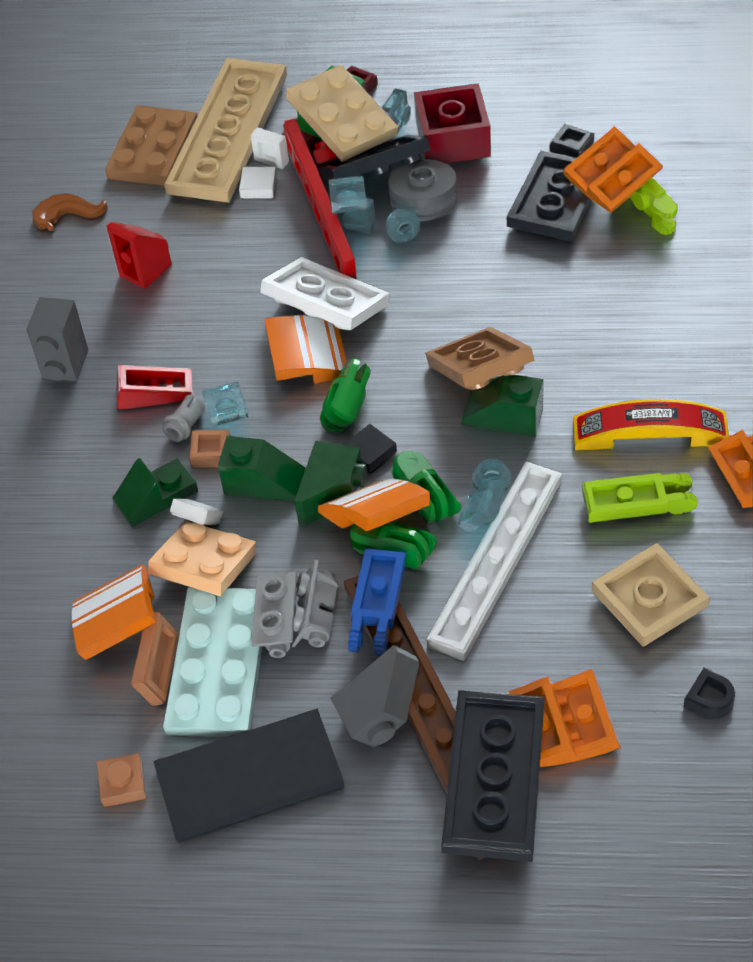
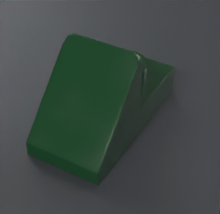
(148, 492)

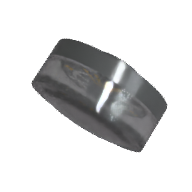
(424, 188)

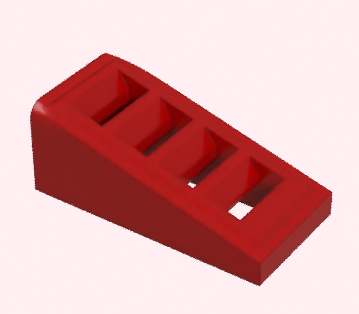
(140, 386)

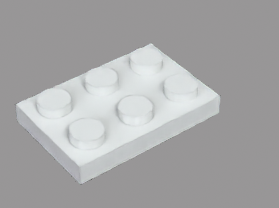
(325, 293)

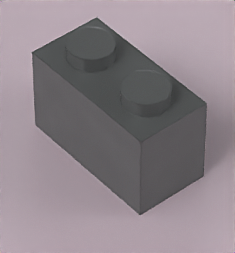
(57, 339)

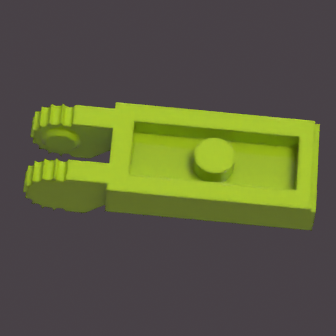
(657, 205)
(638, 496)

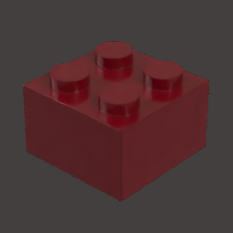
(453, 123)

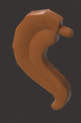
(52, 208)

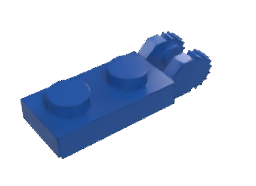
(376, 597)

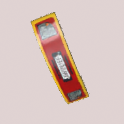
(649, 419)

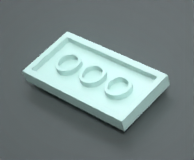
(214, 666)

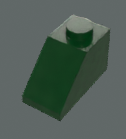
(507, 405)
(258, 470)
(329, 474)

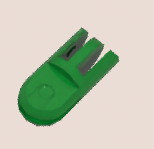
(345, 397)
(415, 468)
(398, 538)

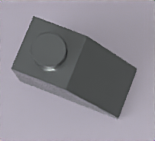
(378, 697)

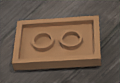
(150, 145)
(480, 357)

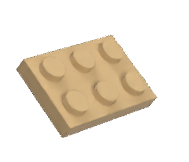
(341, 112)

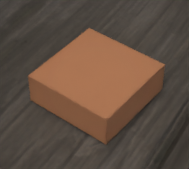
(207, 447)

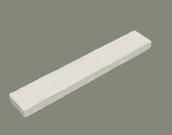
(494, 562)

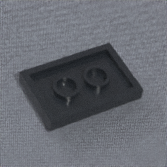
(376, 159)
(548, 200)

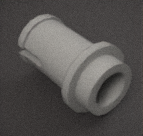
(179, 424)

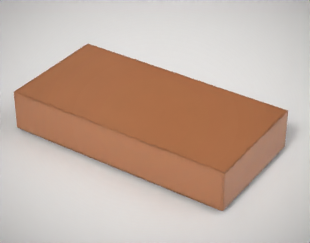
(155, 661)

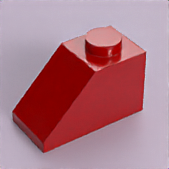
(138, 253)

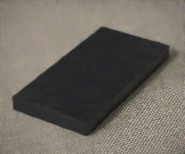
(248, 774)
(494, 776)

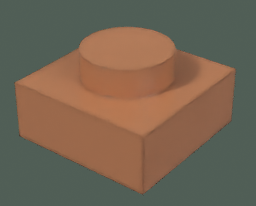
(121, 780)

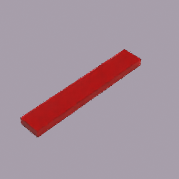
(319, 200)

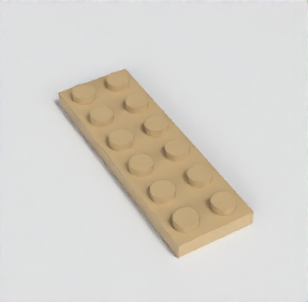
(220, 137)

